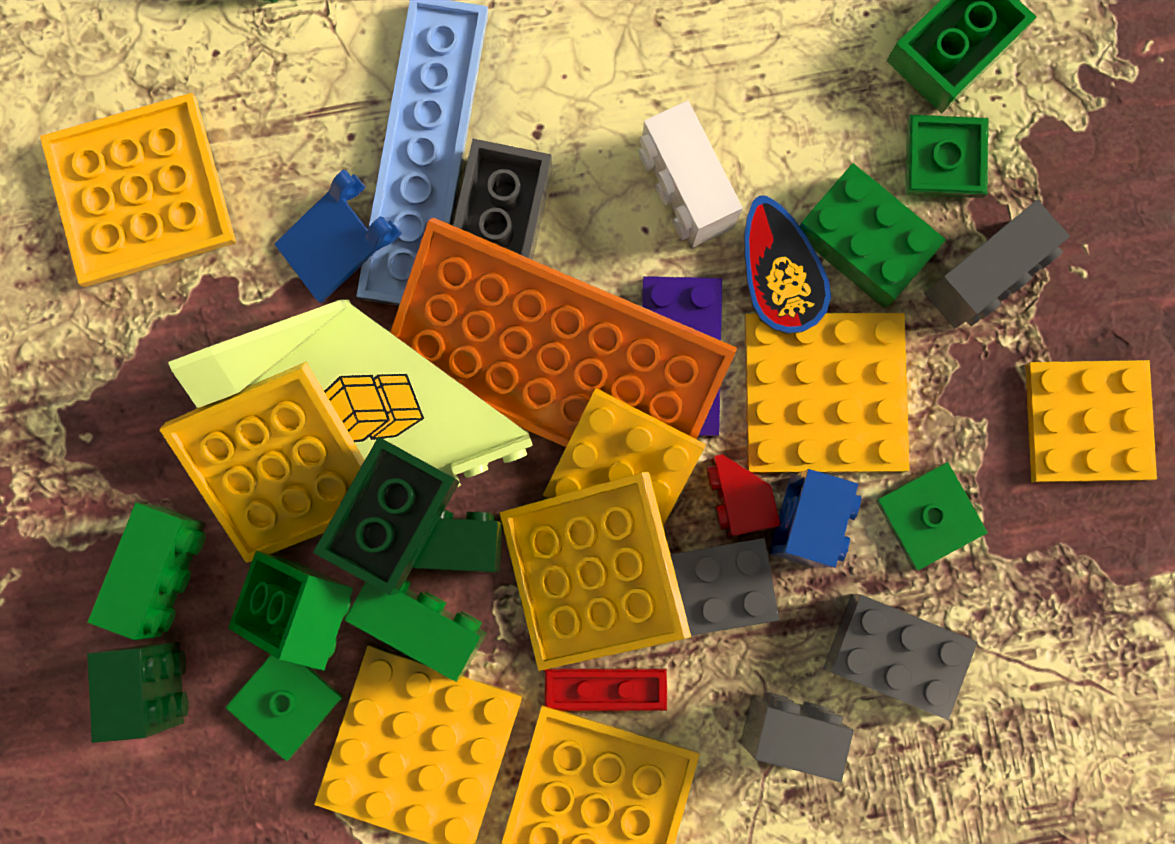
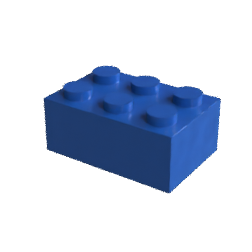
(815, 519)

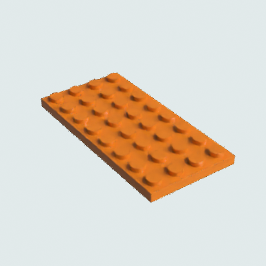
(546, 340)

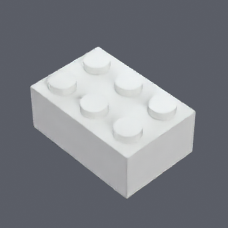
(689, 175)

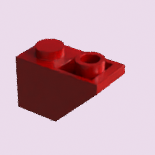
(744, 498)

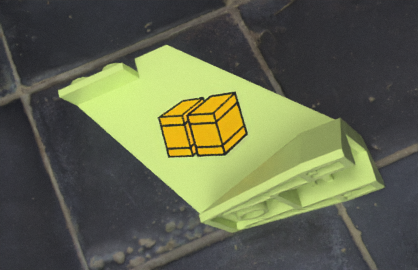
(372, 383)

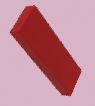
(606, 689)

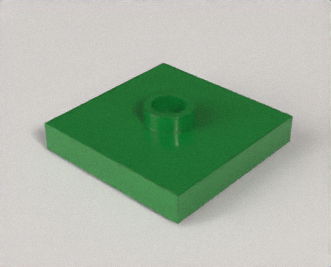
(947, 156)
(931, 516)
(284, 704)

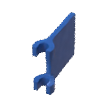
(332, 240)

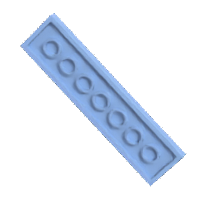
(424, 135)

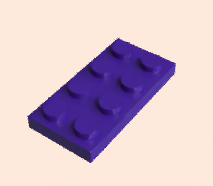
(693, 304)

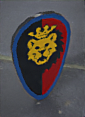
(783, 270)

